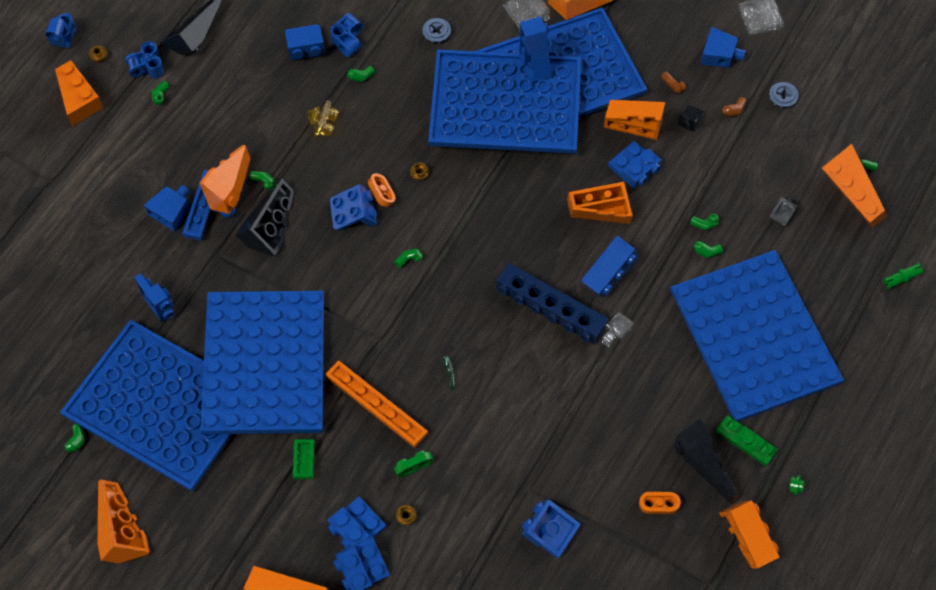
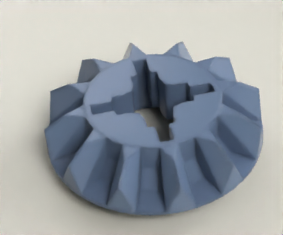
(436, 24)
(790, 92)

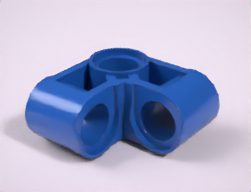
(61, 30)
(344, 34)

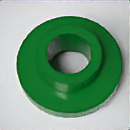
(797, 485)

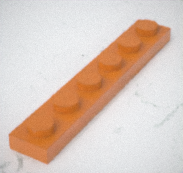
(376, 404)

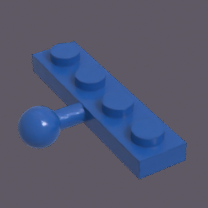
(199, 215)

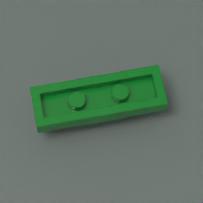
(746, 440)

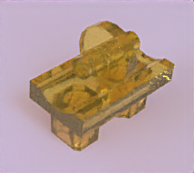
(326, 113)

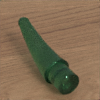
(449, 368)

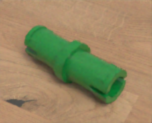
(903, 276)

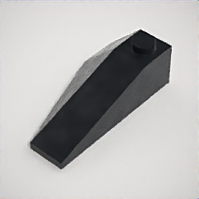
(192, 33)

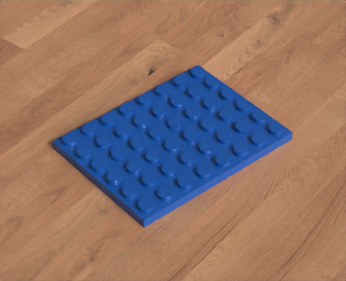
(605, 64)
(492, 105)
(756, 336)
(263, 363)
(149, 405)

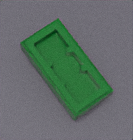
(303, 459)

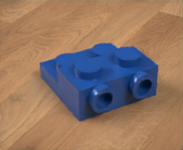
(635, 164)
(156, 297)
(355, 523)
(550, 528)
(361, 565)

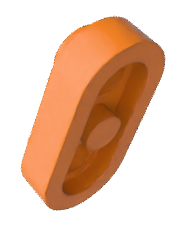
(381, 190)
(659, 502)

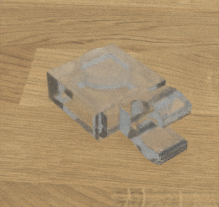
(619, 327)

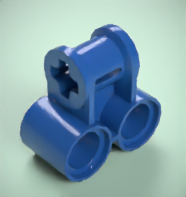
(146, 62)

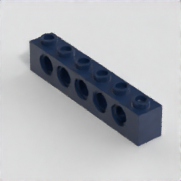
(546, 294)

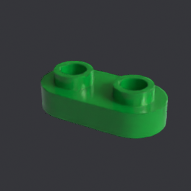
(419, 461)

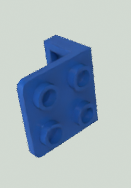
(305, 42)
(353, 206)

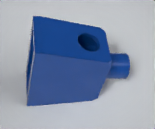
(721, 49)
(169, 207)

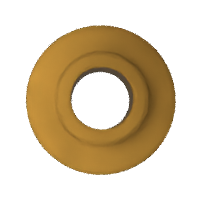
(100, 57)
(419, 167)
(406, 509)

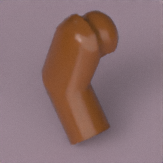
(672, 83)
(735, 109)

